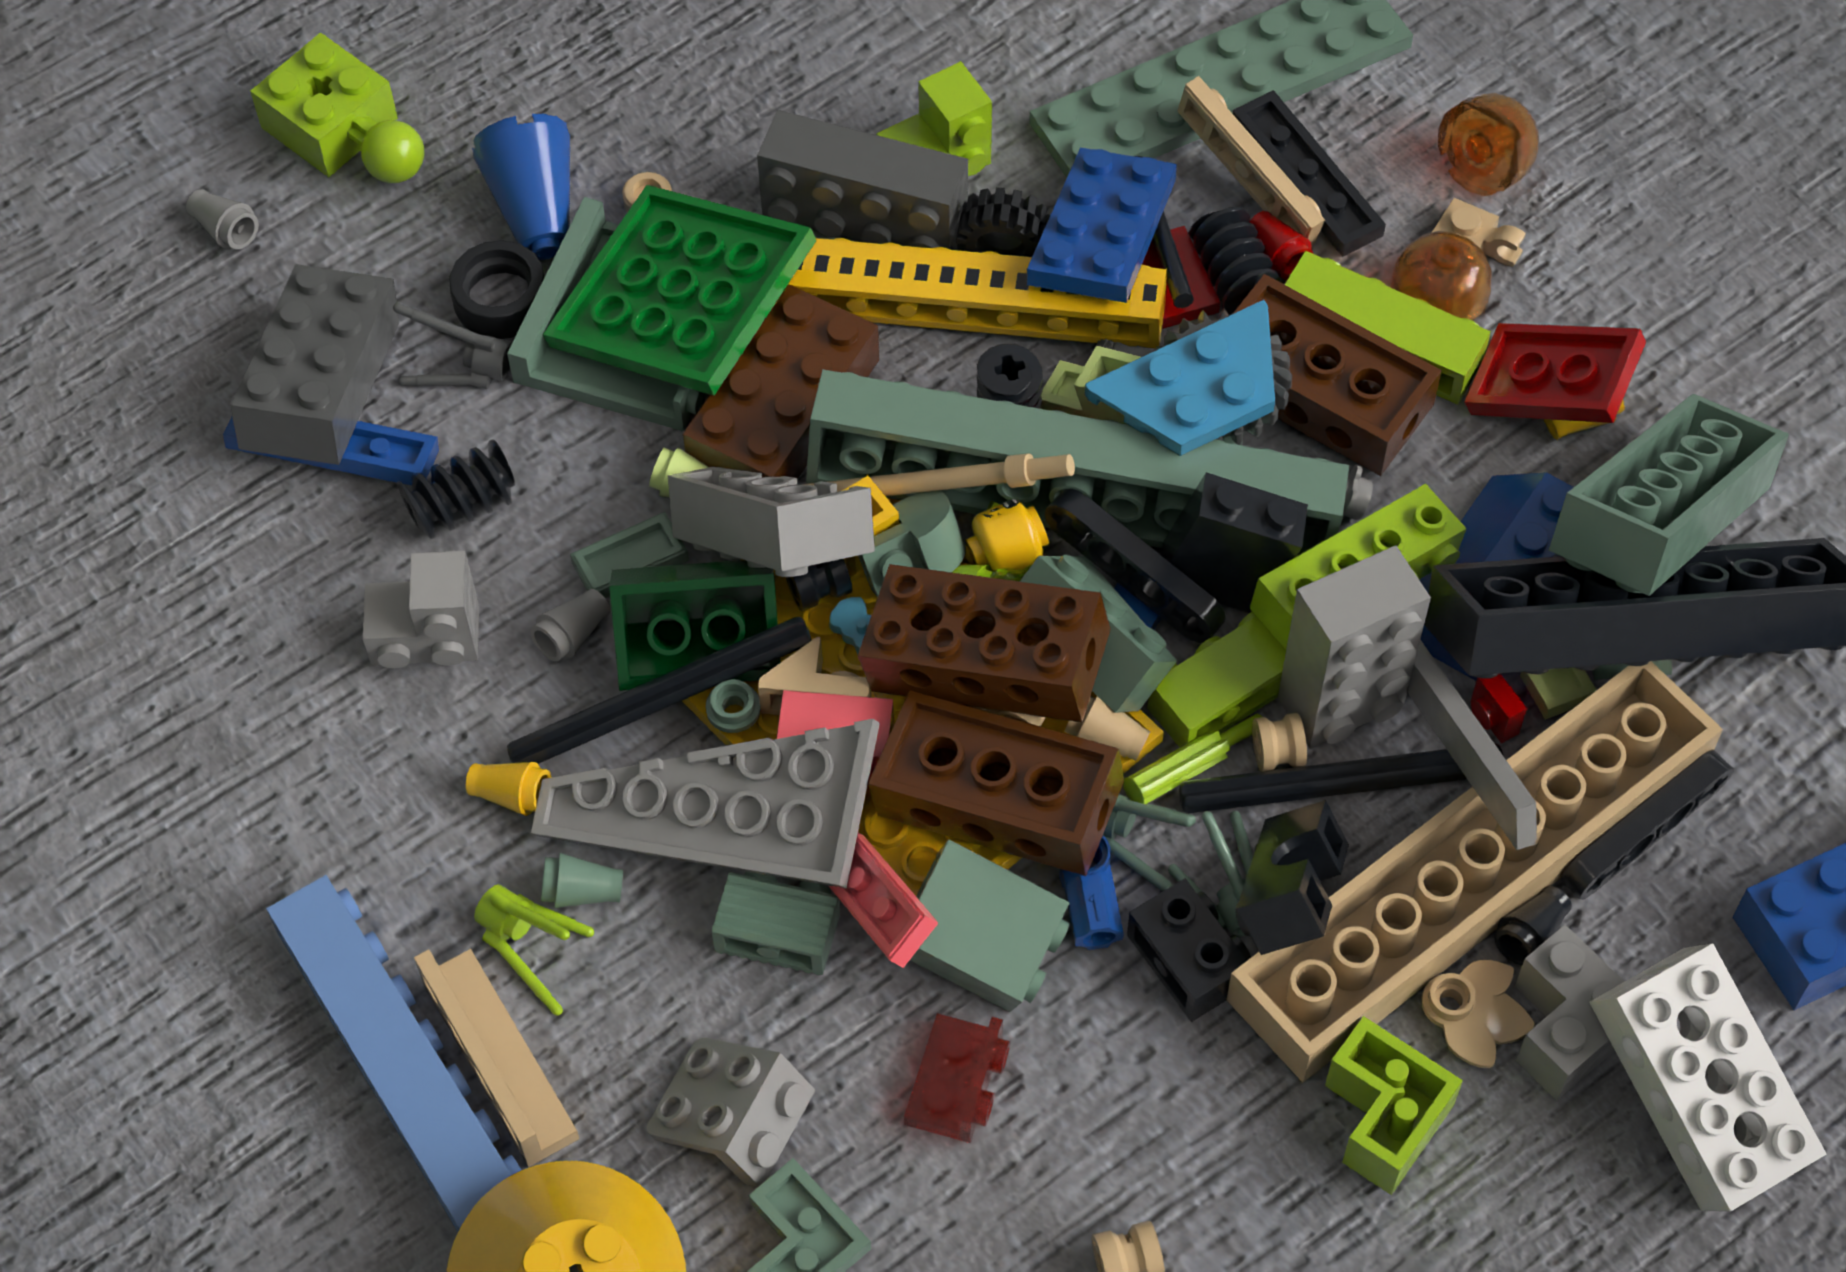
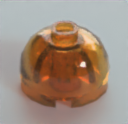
(1488, 142)
(1445, 273)

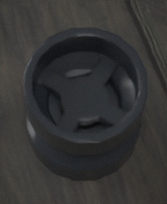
(820, 581)

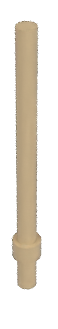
(1016, 471)

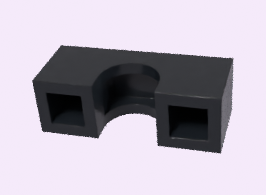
(1283, 888)

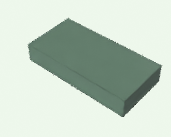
(638, 546)

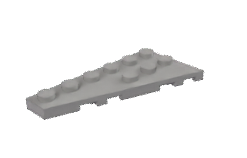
(743, 806)

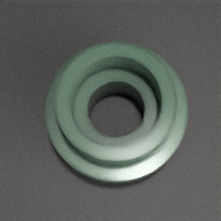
(733, 693)

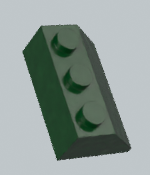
(686, 613)

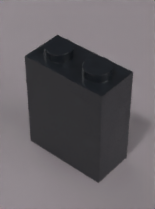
(1234, 537)

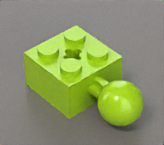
(333, 107)

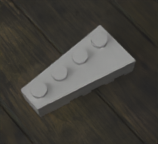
(770, 518)

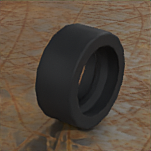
(481, 262)

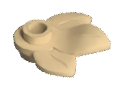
(1484, 1014)

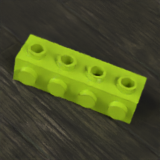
(1414, 523)

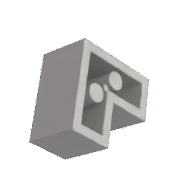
(425, 617)
(1570, 1039)

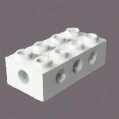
(1742, 1072)

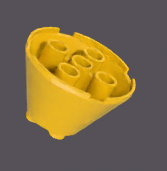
(565, 1218)

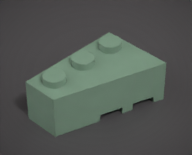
(1134, 653)

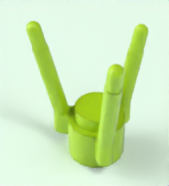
(511, 917)

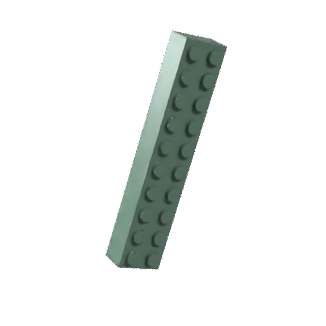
(896, 428)

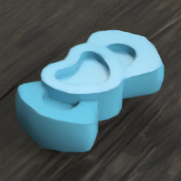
(850, 620)

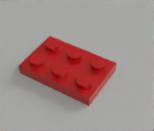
(1555, 372)

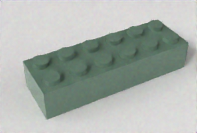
(1667, 494)

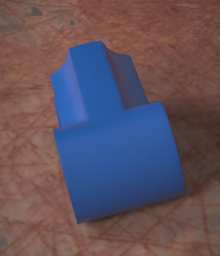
(1093, 902)

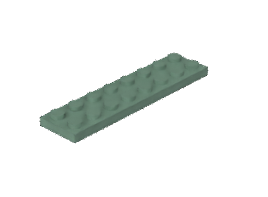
(1277, 50)

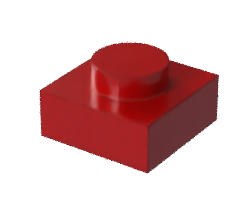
(1498, 707)

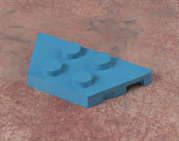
(1196, 384)

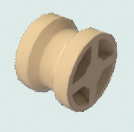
(1279, 742)

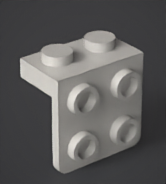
(733, 1105)

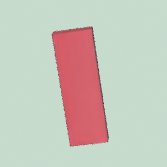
(884, 905)

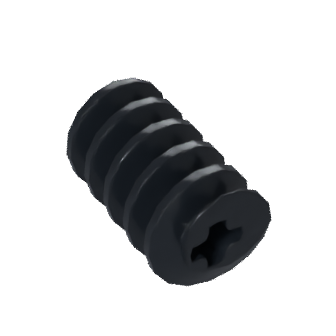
(1231, 254)
(1010, 375)
(458, 489)

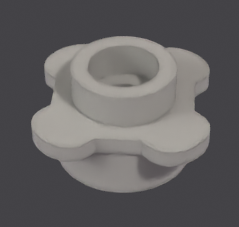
(1357, 494)

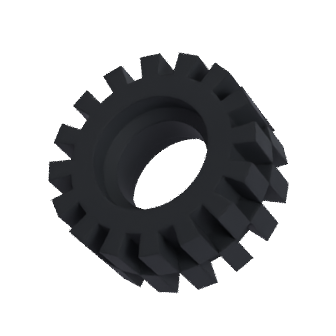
(1001, 223)

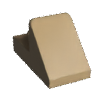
(803, 674)

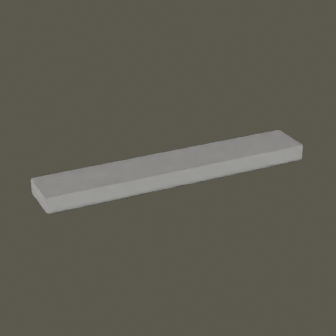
(1473, 750)

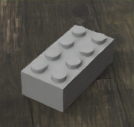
(1353, 646)

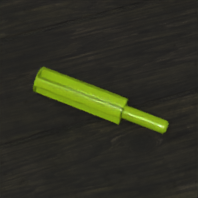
(1185, 762)

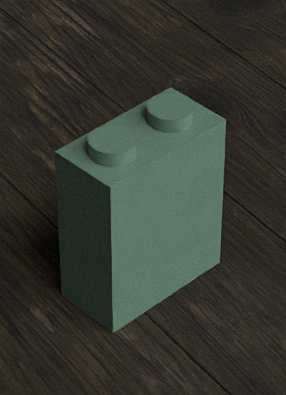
(988, 927)

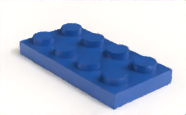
(1102, 225)

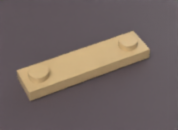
(1246, 160)

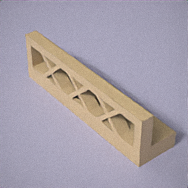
(498, 1055)

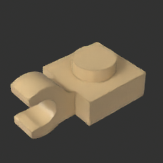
(1482, 229)

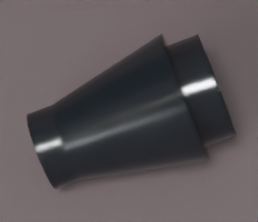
(1532, 924)

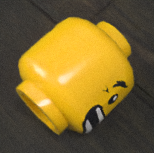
(1007, 536)

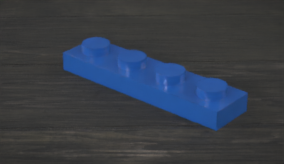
(372, 452)

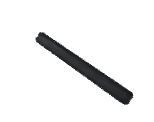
(660, 692)
(1319, 780)

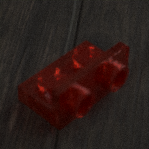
(955, 1076)

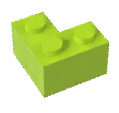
(951, 118)
(1402, 1100)

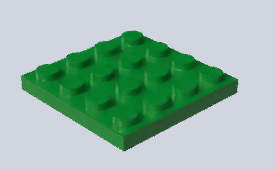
(680, 289)

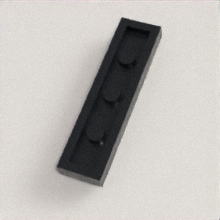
(1347, 215)

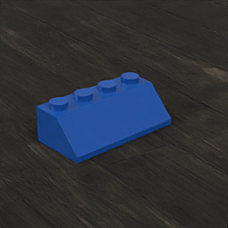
(1506, 522)

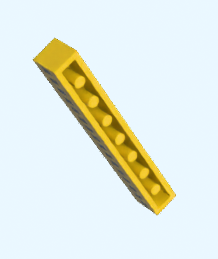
(973, 293)

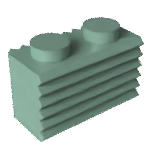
(776, 922)

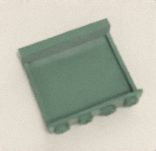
(578, 377)

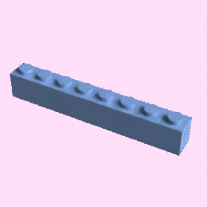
(391, 1047)

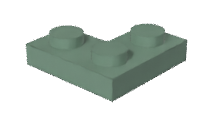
(811, 1224)

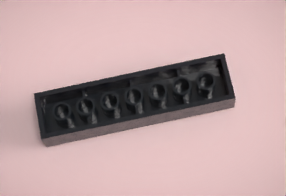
(1717, 604)

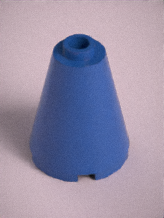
(529, 178)

